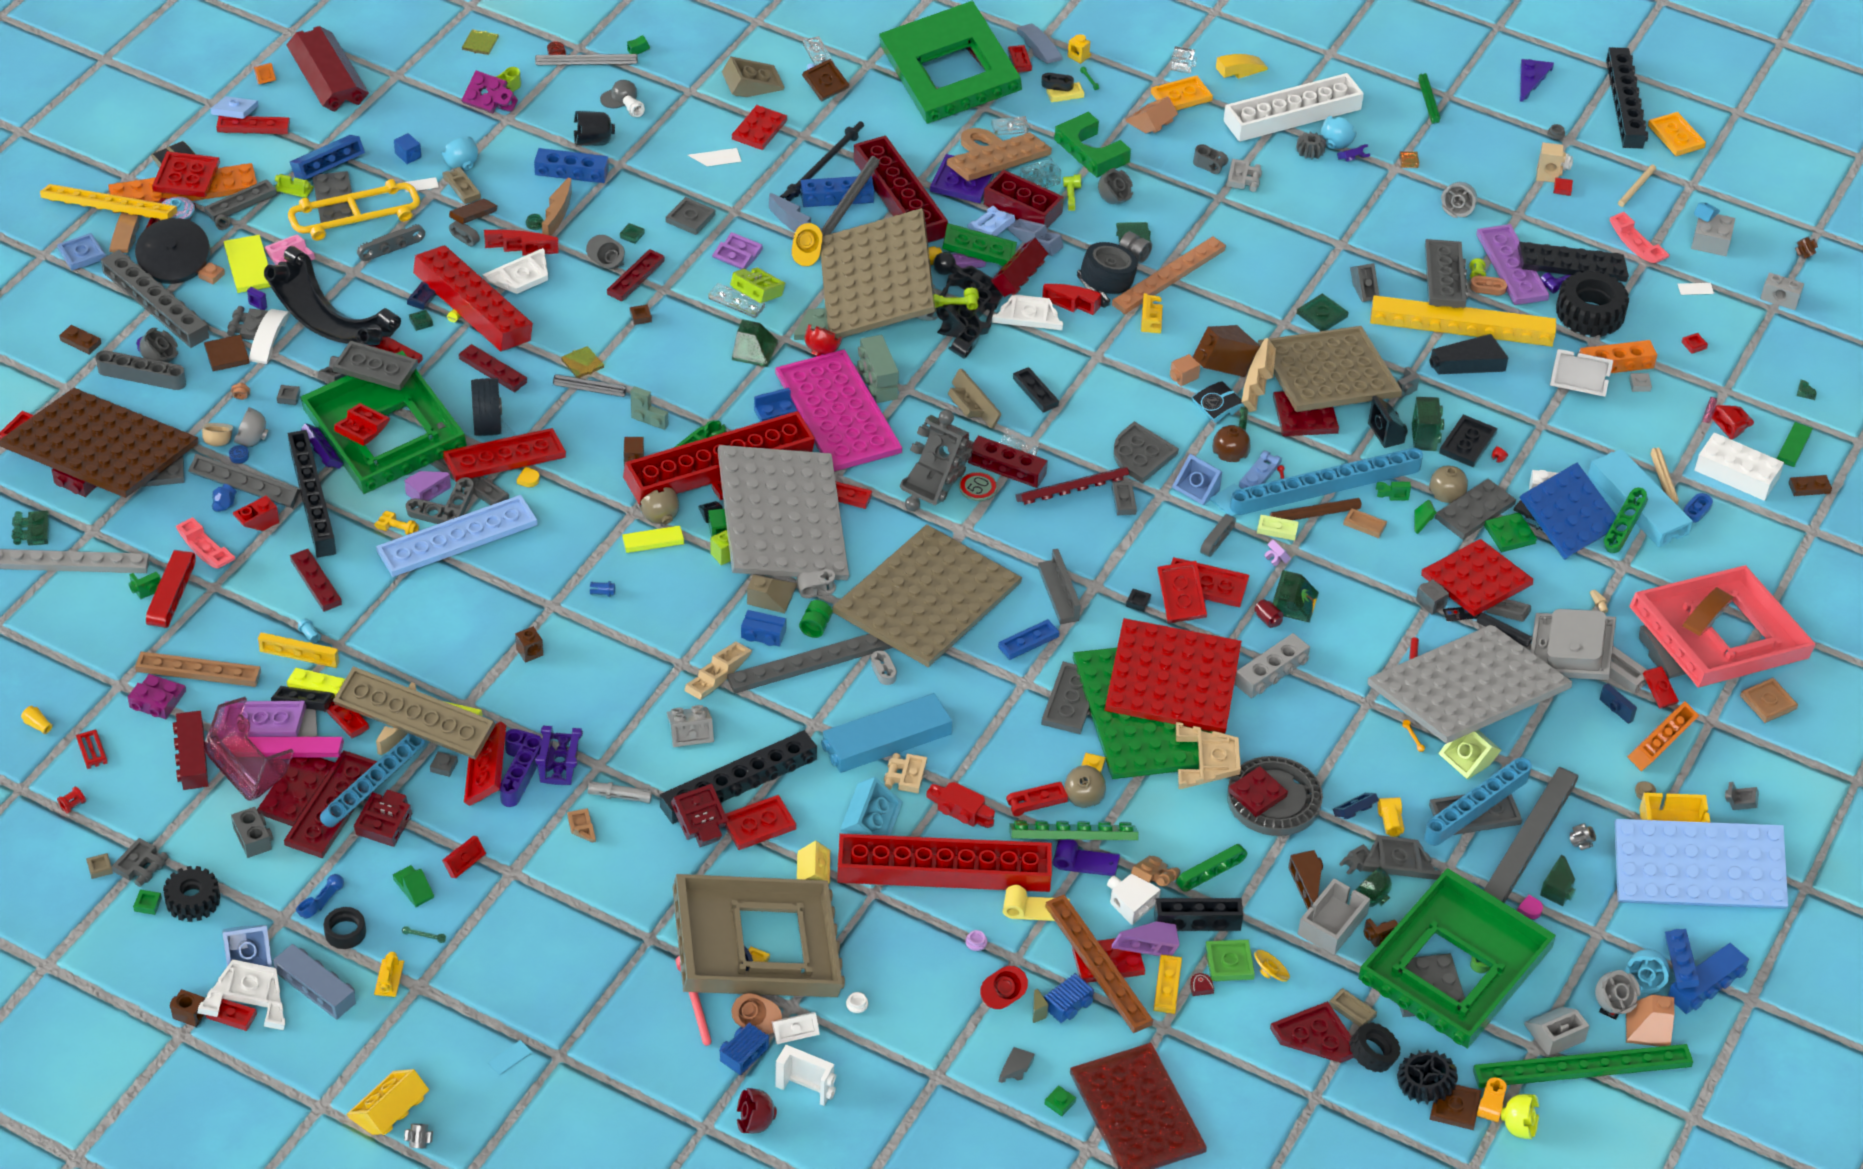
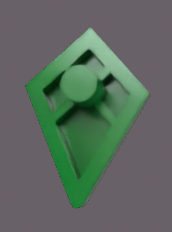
(1423, 515)

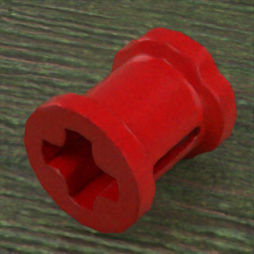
(78, 798)

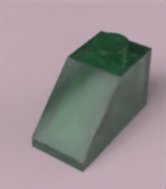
(1559, 883)

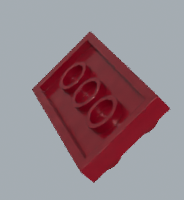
(294, 790)

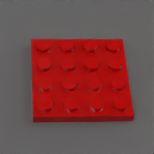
(1478, 577)

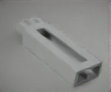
(1627, 671)

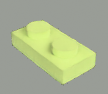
(1277, 527)

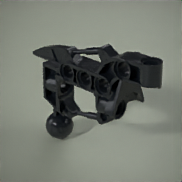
(958, 319)

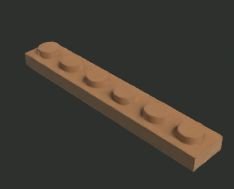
(198, 669)

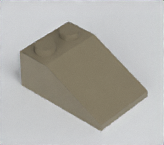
(751, 78)

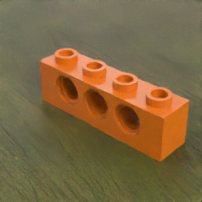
(1625, 356)
(1663, 736)

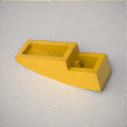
(1239, 65)

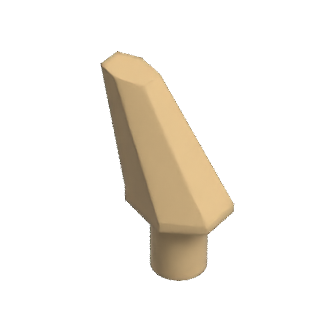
(1599, 601)

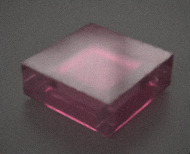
(1709, 410)

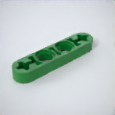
(1623, 519)
(1211, 867)

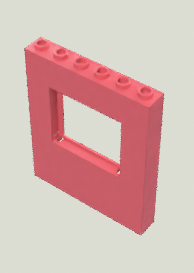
(1705, 656)

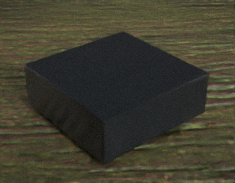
(1138, 600)

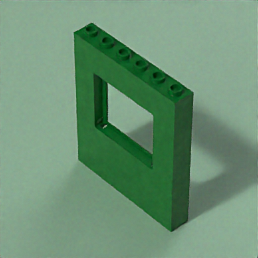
(940, 36)
(330, 405)
(1477, 925)

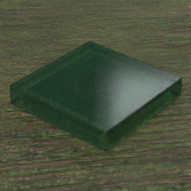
(1322, 312)

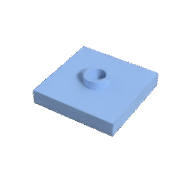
(234, 107)

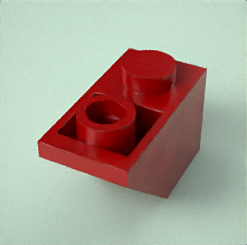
(258, 514)

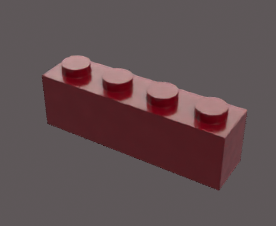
(1020, 267)
(191, 750)

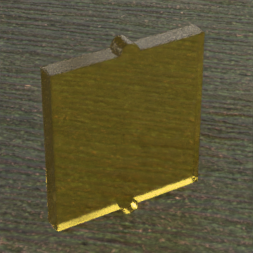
(480, 42)
(582, 362)

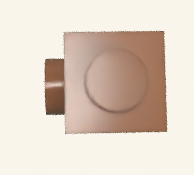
(1185, 370)

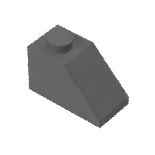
(1365, 281)

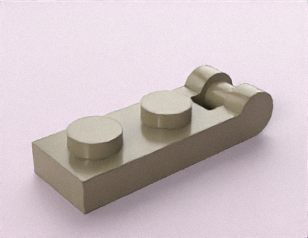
(462, 185)

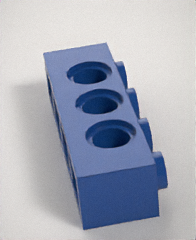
(572, 165)

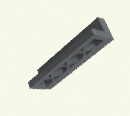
(1060, 588)

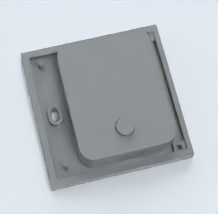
(1575, 642)

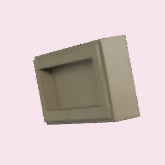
(1352, 1008)

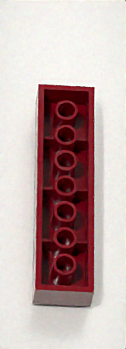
(898, 184)

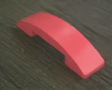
(1635, 241)
(202, 545)

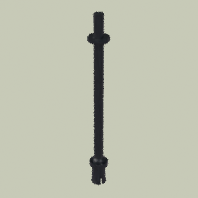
(793, 190)

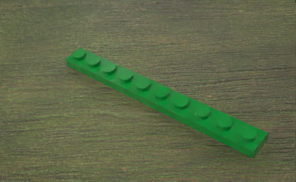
(1585, 1065)

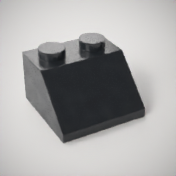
(1386, 423)

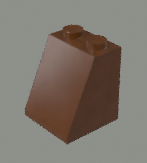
(1226, 350)

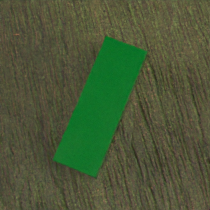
(1794, 444)

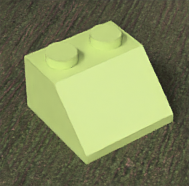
(1470, 753)

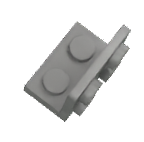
(690, 726)

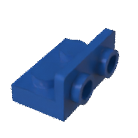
(773, 404)

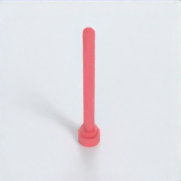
(699, 1014)

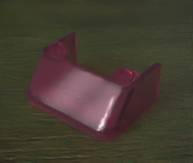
(238, 757)

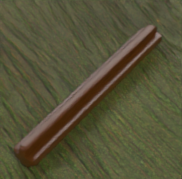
(1318, 510)

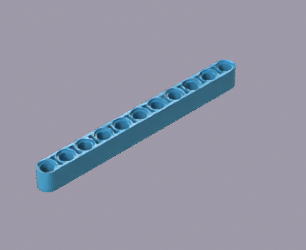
(1326, 481)

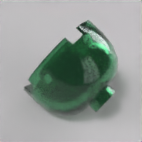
(1376, 887)

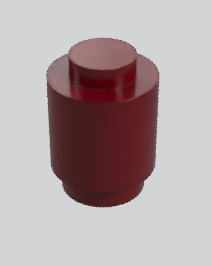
(1268, 613)

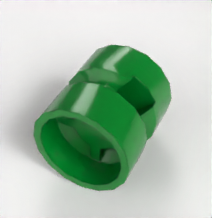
(815, 618)

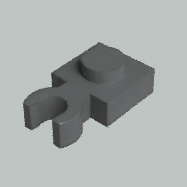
(1355, 859)

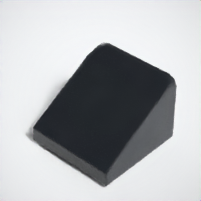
(708, 506)

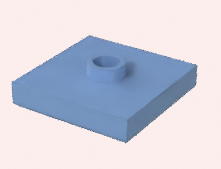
(81, 251)

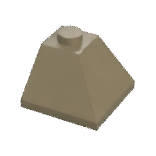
(770, 593)

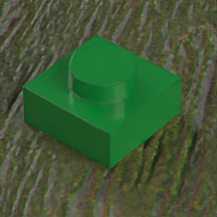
(147, 902)
(1060, 1100)

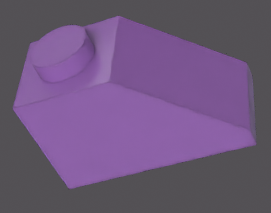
(427, 485)

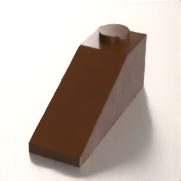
(1306, 872)

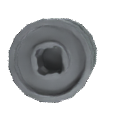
(1138, 246)

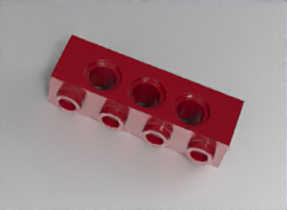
(1008, 461)

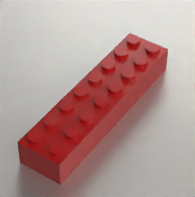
(473, 298)

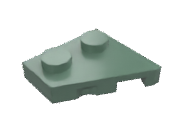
(816, 317)

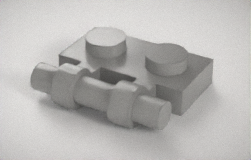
(1238, 175)

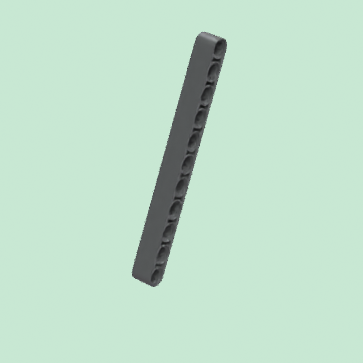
(1531, 834)

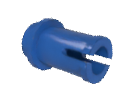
(603, 588)

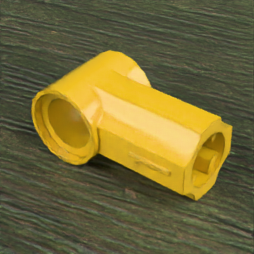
(1391, 810)

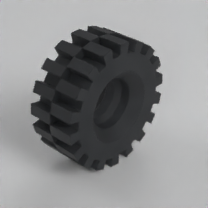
(194, 905)

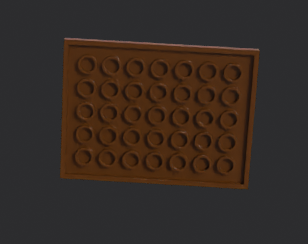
(99, 442)

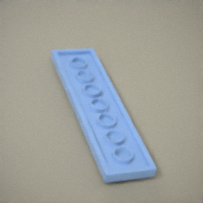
(456, 535)

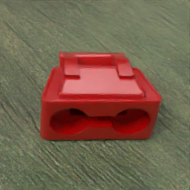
(1731, 420)

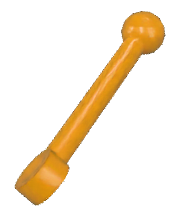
(1406, 724)

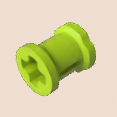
(1479, 269)

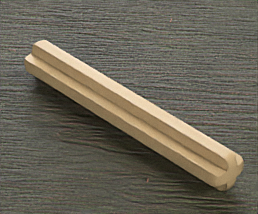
(1663, 474)

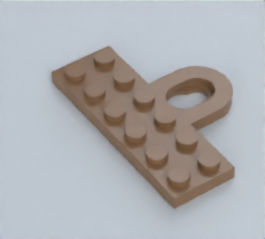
(997, 155)

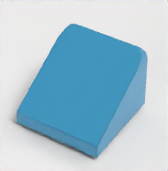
(1706, 211)

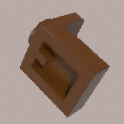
(1377, 934)

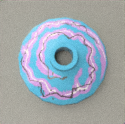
(185, 207)

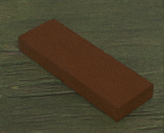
(473, 211)

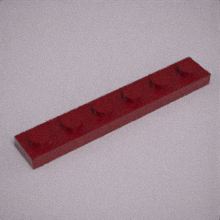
(1065, 487)

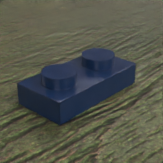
(1361, 802)

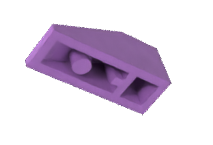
(1149, 939)

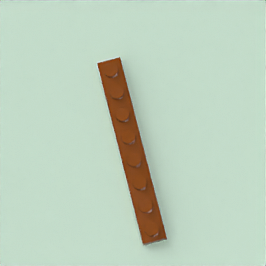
(1099, 964)

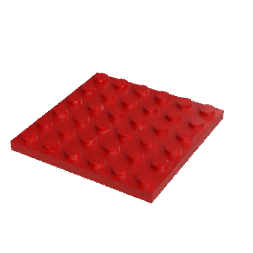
(1173, 675)

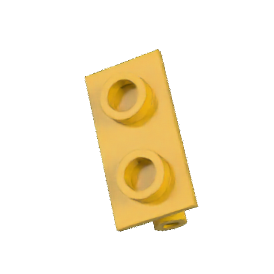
(389, 976)

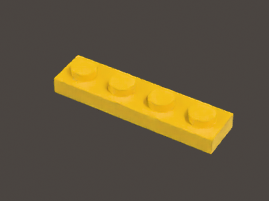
(298, 650)

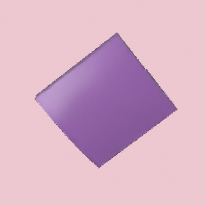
(738, 251)

